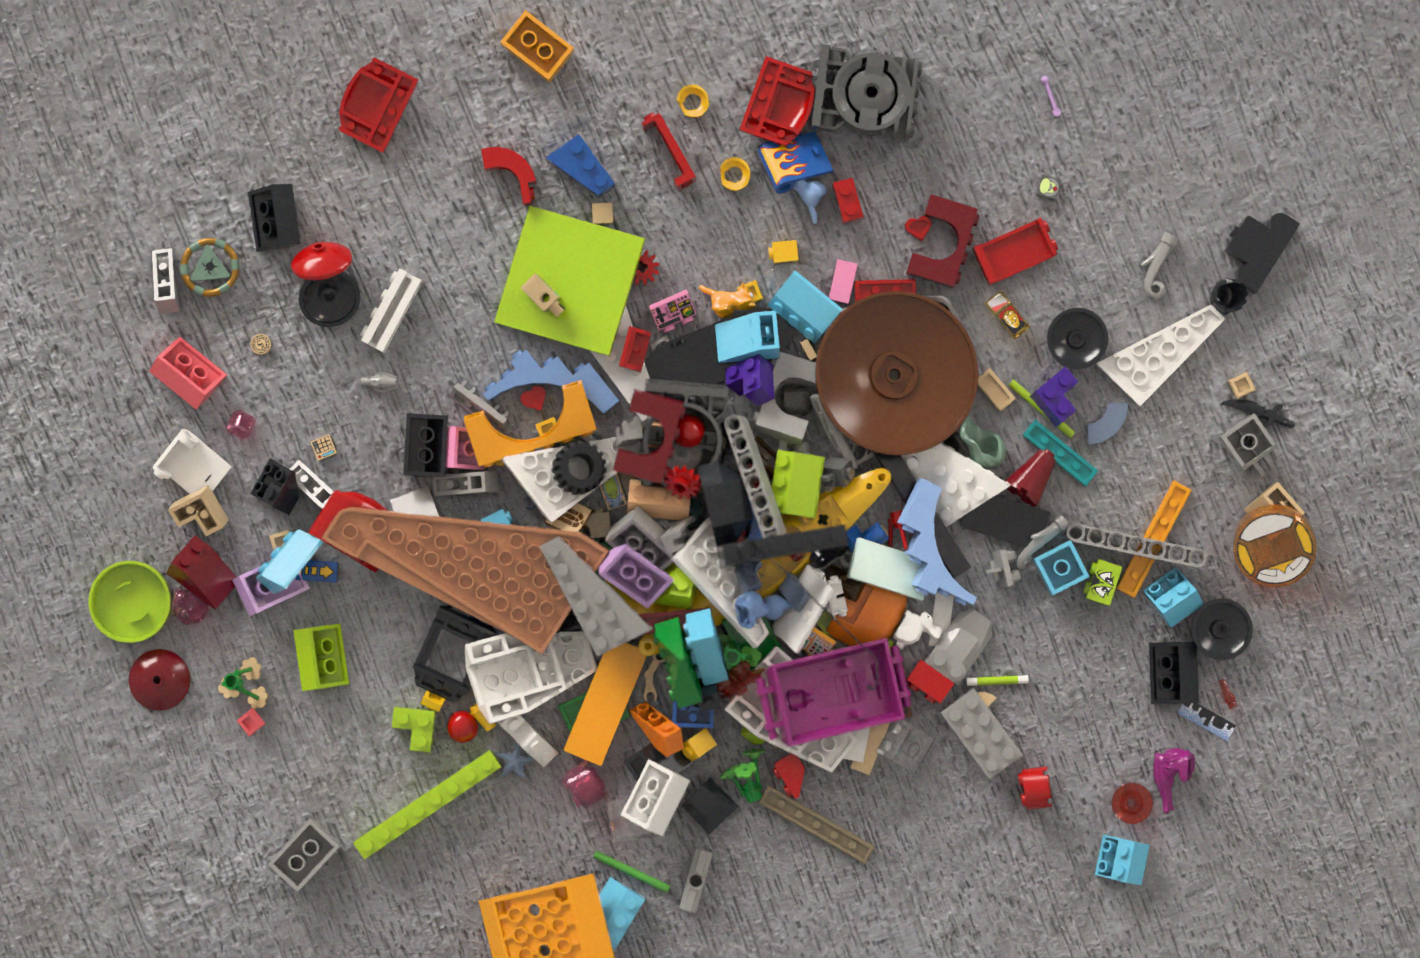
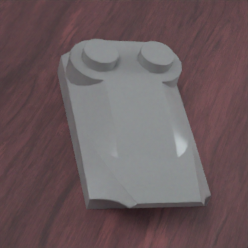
(960, 645)

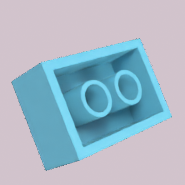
(706, 647)

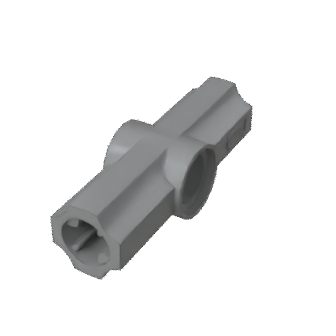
(699, 866)

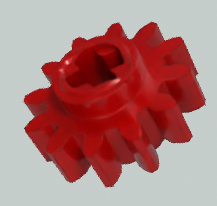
(649, 271)
(682, 482)

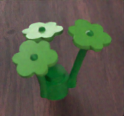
(751, 789)

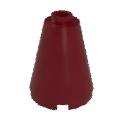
(1032, 477)

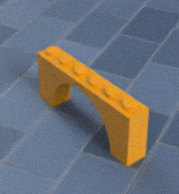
(492, 445)

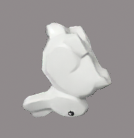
(913, 627)

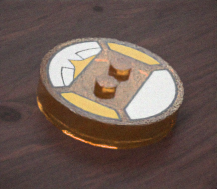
(1274, 545)

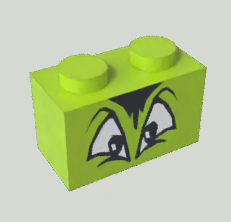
(1102, 582)

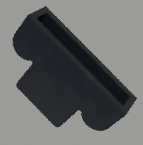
(1259, 247)

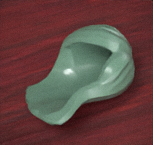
(983, 445)

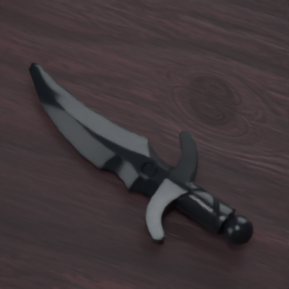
(1260, 411)

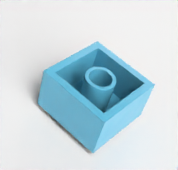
(1060, 567)

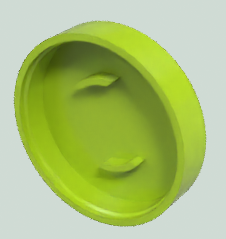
(130, 601)

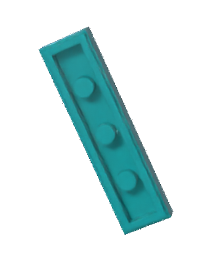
(1064, 455)

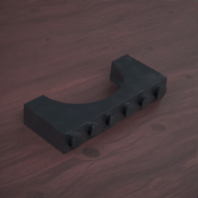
(784, 545)

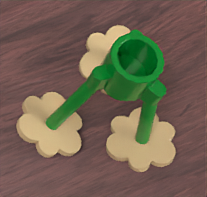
(233, 684)

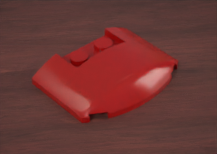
(779, 102)
(375, 103)
(336, 503)

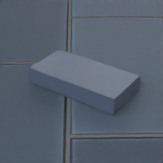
(793, 593)

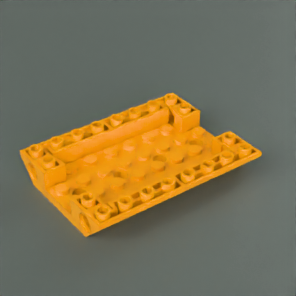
(568, 922)

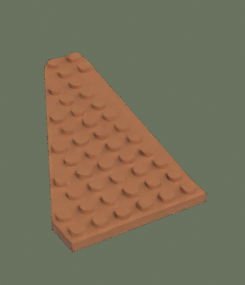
(470, 564)

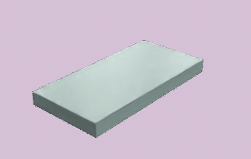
(884, 568)

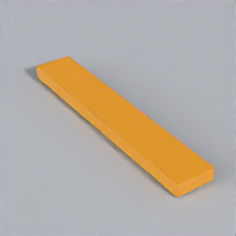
(1157, 530)

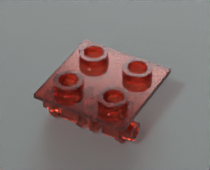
(739, 680)

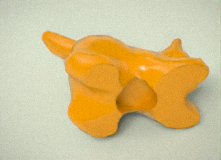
(726, 302)

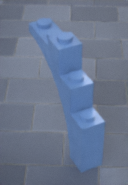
(553, 373)

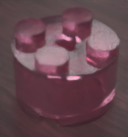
(584, 784)

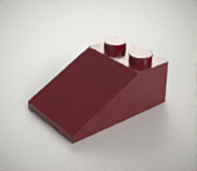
(202, 572)

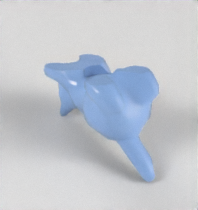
(811, 194)

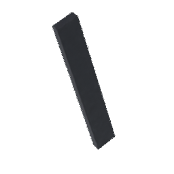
(904, 483)

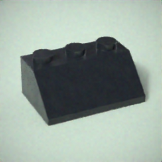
(274, 217)
(425, 445)
(1173, 673)

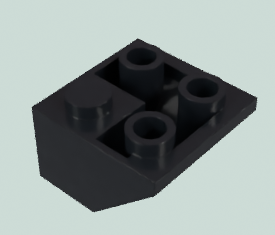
(277, 487)

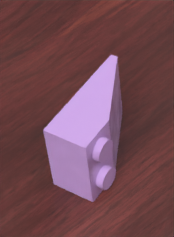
(258, 597)

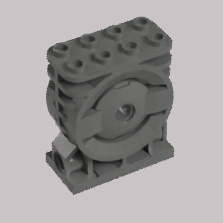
(895, 123)
(712, 439)

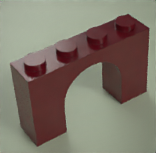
(961, 219)
(652, 465)

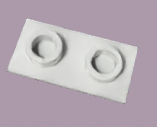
(836, 605)

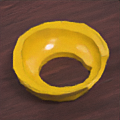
(700, 92)
(742, 165)

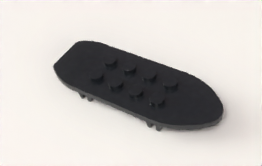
(696, 356)

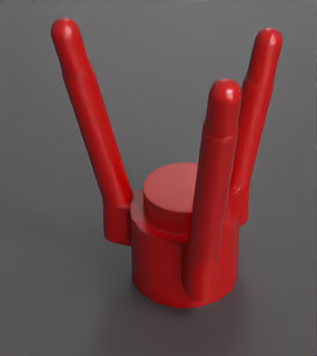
(894, 517)

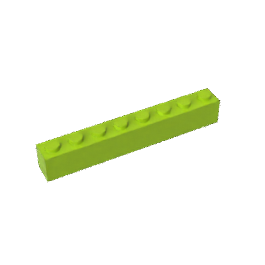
(427, 804)

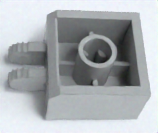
(1260, 444)

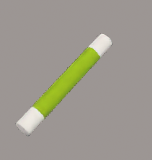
(978, 681)

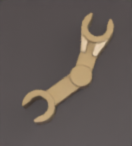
(649, 677)

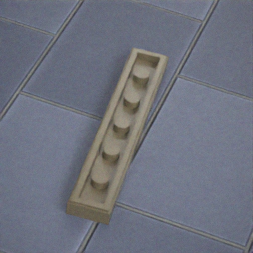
(816, 824)

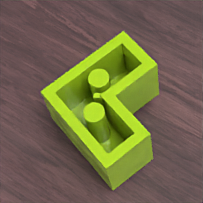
(420, 722)

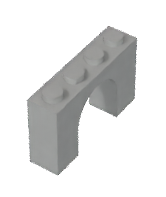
(772, 420)

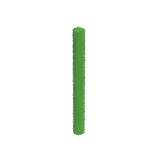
(631, 871)

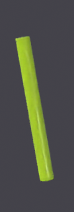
(1026, 395)

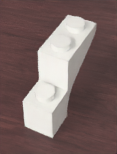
(529, 739)

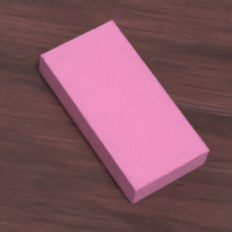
(843, 281)

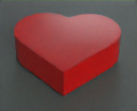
(918, 227)
(534, 398)

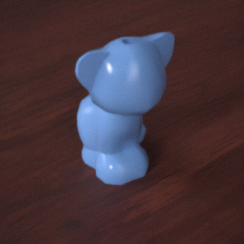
(752, 606)

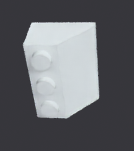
(655, 797)

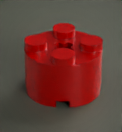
(1036, 788)

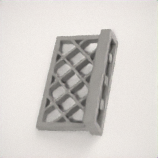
(837, 439)

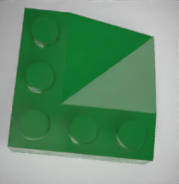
(679, 663)

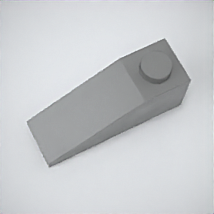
(165, 281)
(466, 483)
(311, 485)

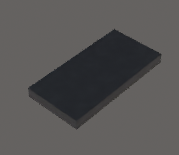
(1006, 520)

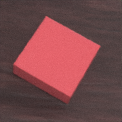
(251, 722)

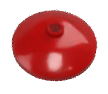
(321, 261)

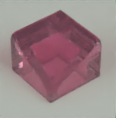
(241, 424)

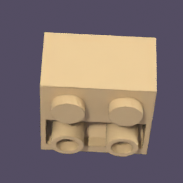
(1273, 496)

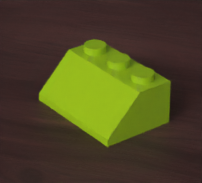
(797, 483)
(680, 591)
(321, 657)

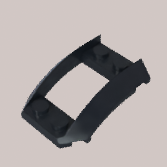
(460, 626)

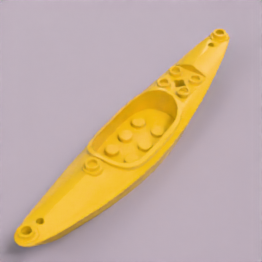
(841, 507)

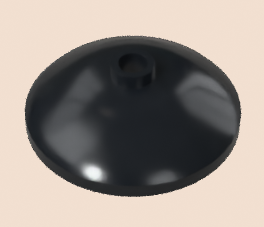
(332, 308)
(1088, 328)
(1235, 625)

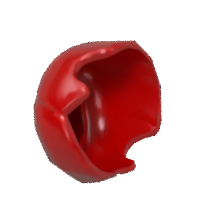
(690, 431)
(462, 726)

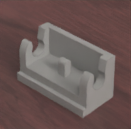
(631, 433)
(677, 534)

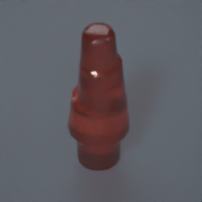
(1229, 697)

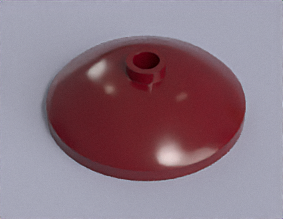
(173, 674)

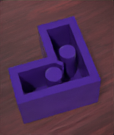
(752, 378)
(1051, 397)

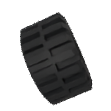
(562, 472)

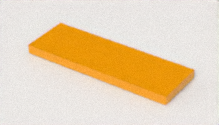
(605, 703)

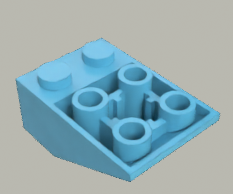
(748, 337)

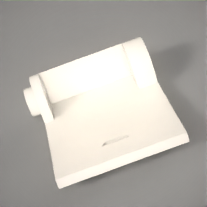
(191, 463)

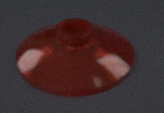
(1142, 806)

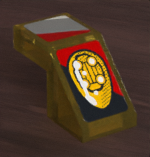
(1007, 315)

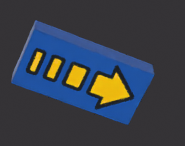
(319, 571)

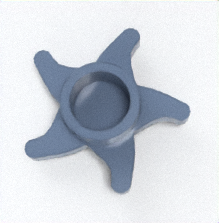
(515, 761)

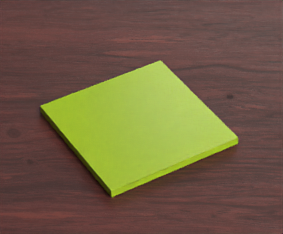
(584, 266)

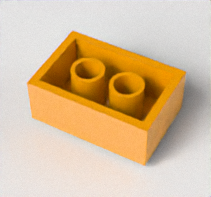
(537, 46)

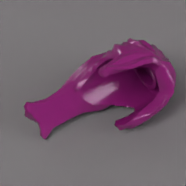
(1166, 767)

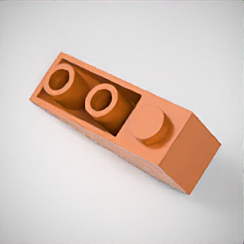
(659, 729)

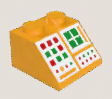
(817, 643)

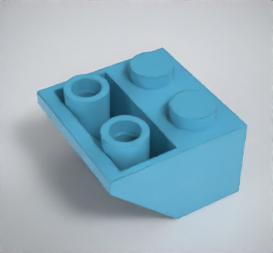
(1173, 597)
(1122, 859)

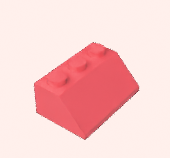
(187, 372)

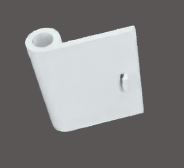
(796, 626)

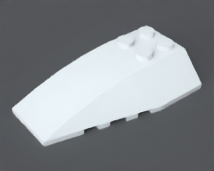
(515, 678)
(749, 712)

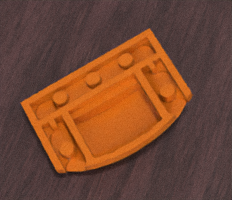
(870, 617)

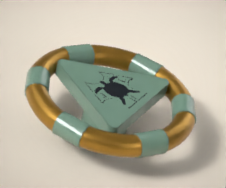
(209, 267)

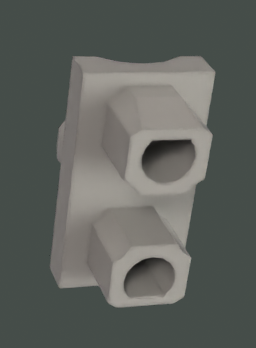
(1001, 570)

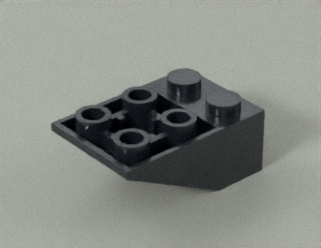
(676, 762)

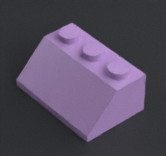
(634, 575)

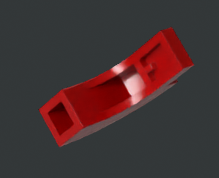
(503, 158)

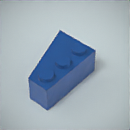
(581, 165)

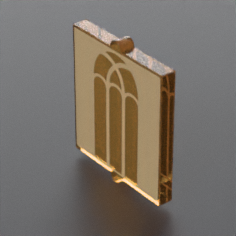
(572, 519)

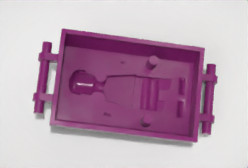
(829, 693)

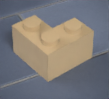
(200, 506)

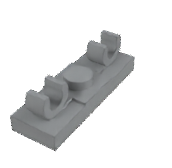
(474, 404)

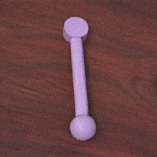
(1056, 111)

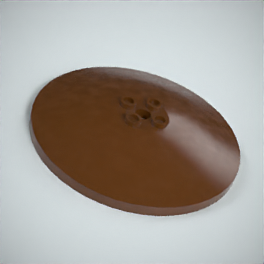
(933, 366)

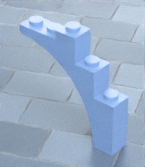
(919, 517)

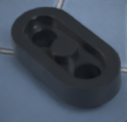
(821, 559)

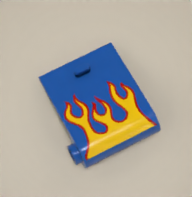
(794, 161)

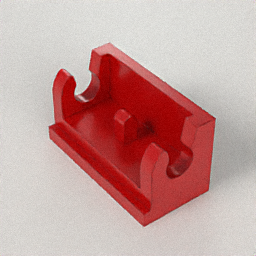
(635, 349)

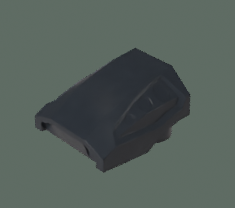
(709, 805)

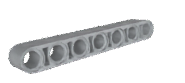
(750, 474)
(1146, 546)

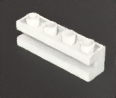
(391, 310)

